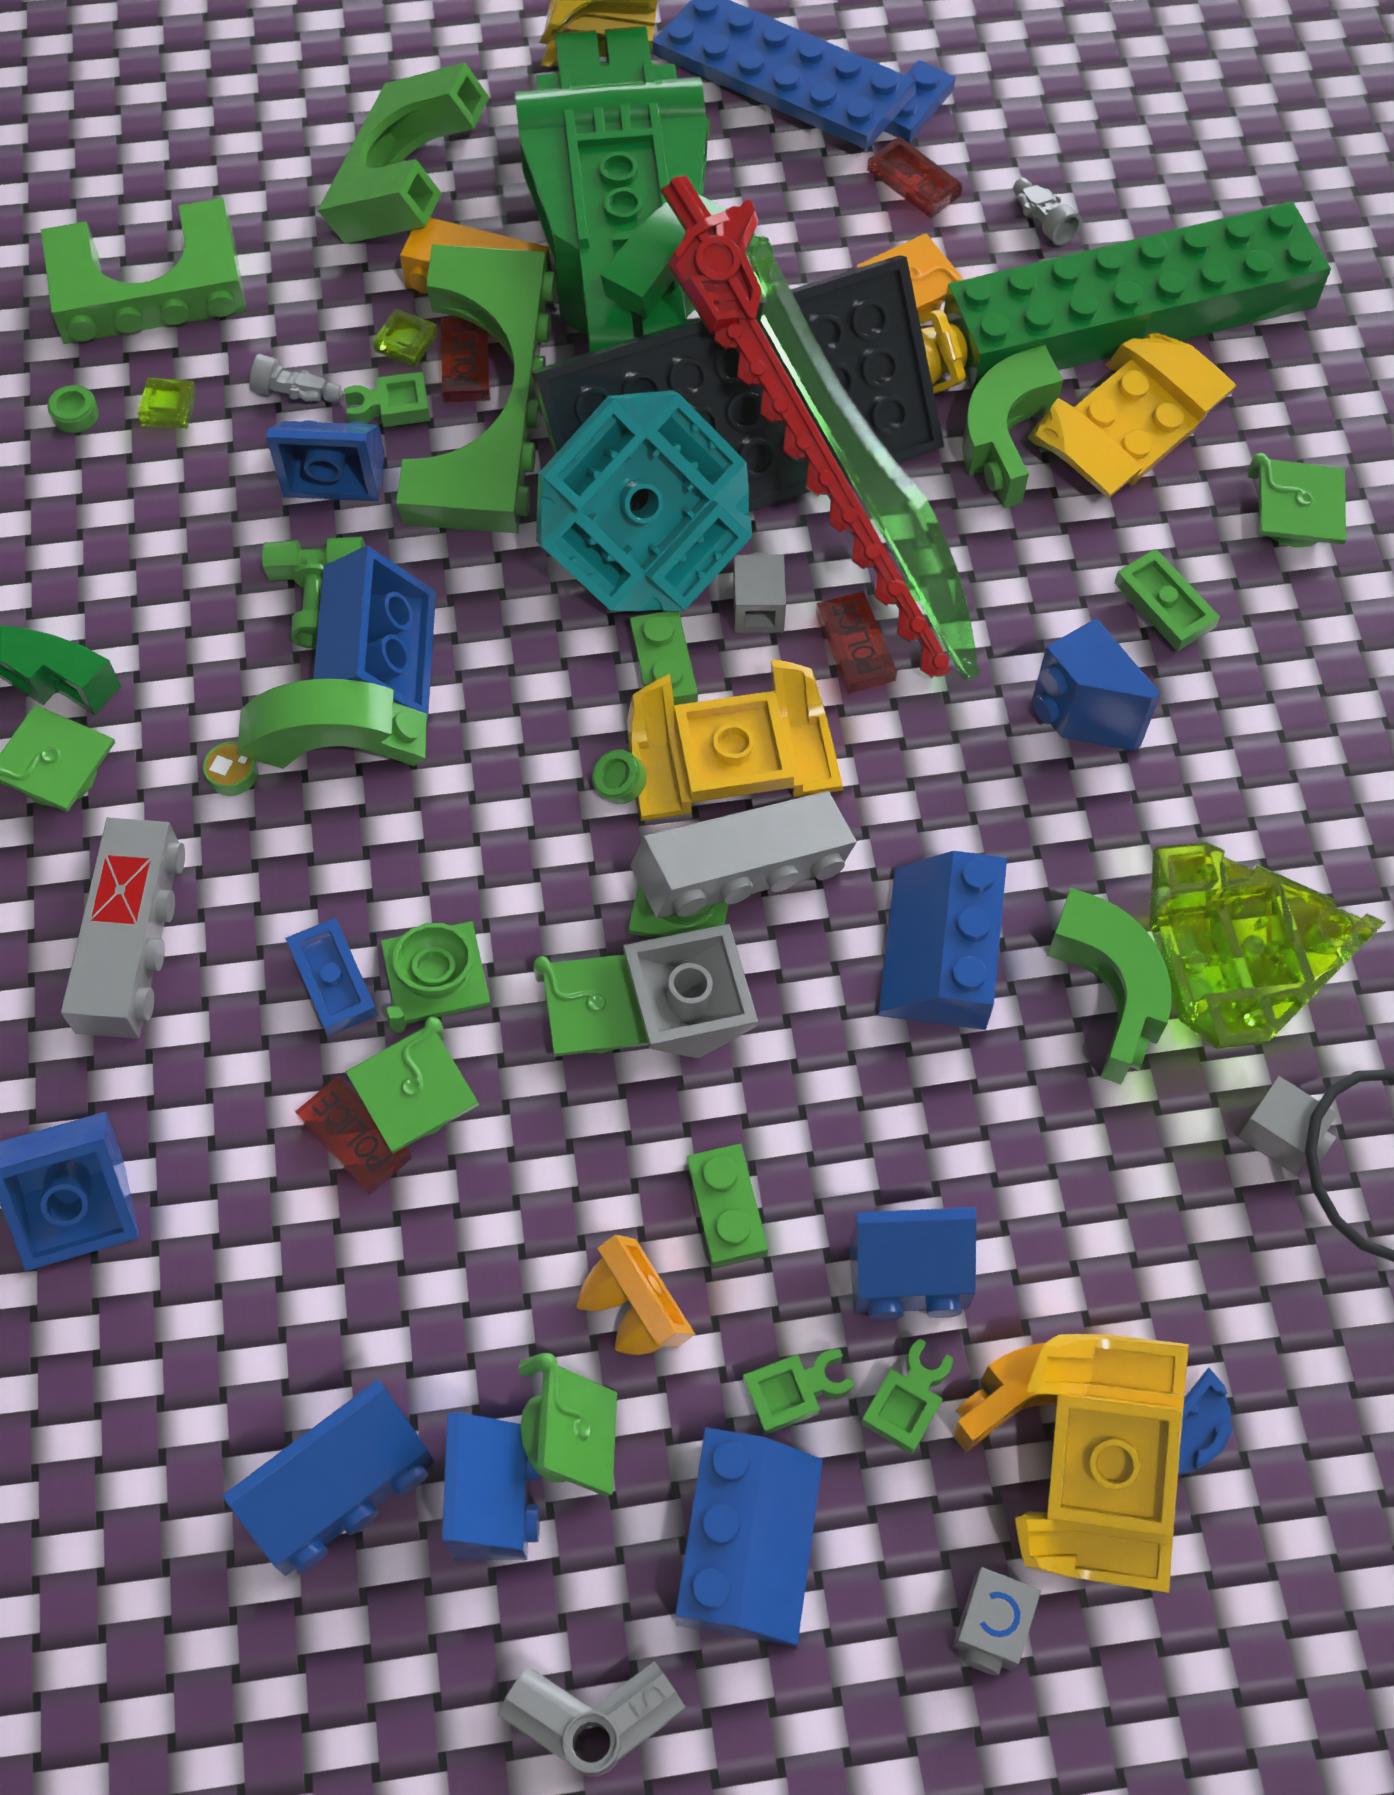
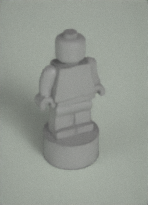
(1059, 220)
(269, 376)

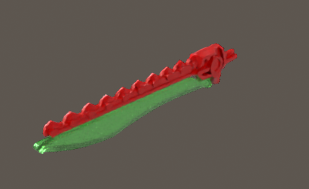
(726, 295)

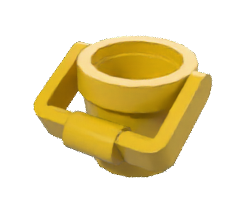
(944, 350)

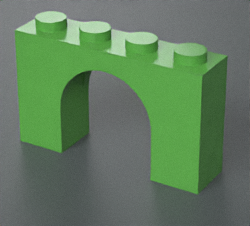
(373, 187)
(197, 288)

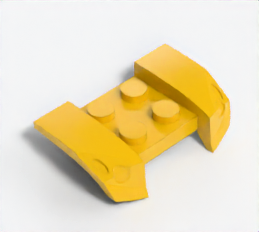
(598, 16)
(1136, 414)
(732, 743)
(1110, 1460)

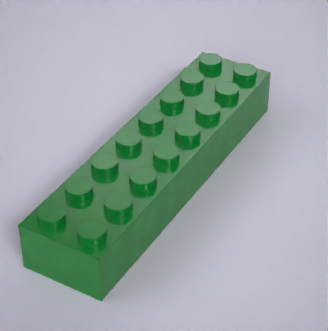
(1160, 283)

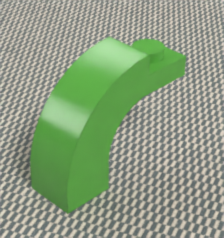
(1007, 394)
(327, 714)
(1130, 965)

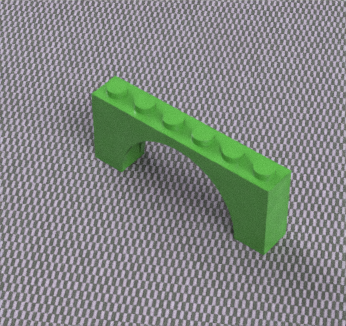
(484, 480)

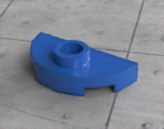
(1204, 1423)

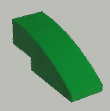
(640, 269)
(49, 664)

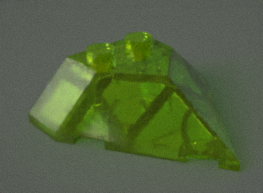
(1244, 942)

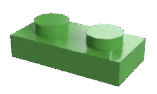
(1166, 599)
(664, 651)
(727, 1206)

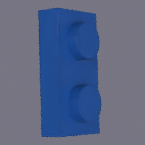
(932, 89)
(331, 977)

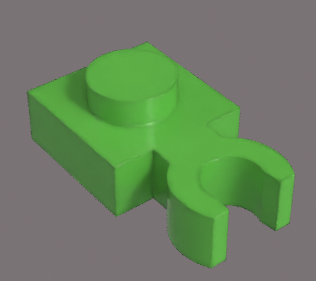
(396, 400)
(787, 1392)
(905, 1404)

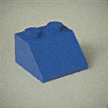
(327, 459)
(1094, 690)
(66, 1191)
(913, 1262)
(487, 1490)

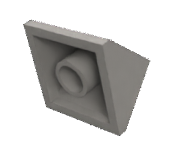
(691, 991)

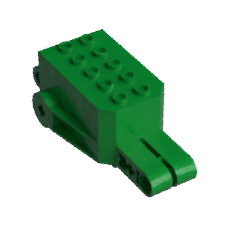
(594, 161)

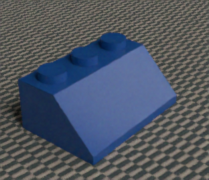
(376, 627)
(944, 940)
(330, 1480)
(749, 1538)

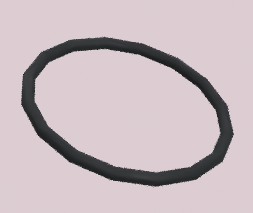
(1313, 1163)

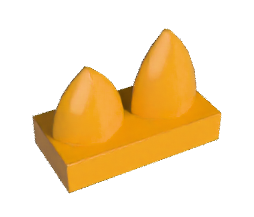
(629, 1276)

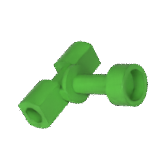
(289, 561)

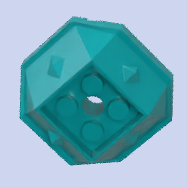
(683, 532)

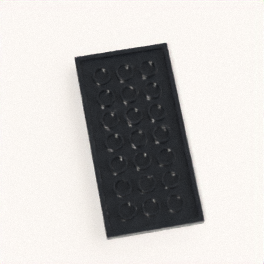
(864, 329)

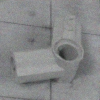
(557, 1717)

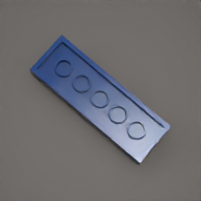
(786, 69)

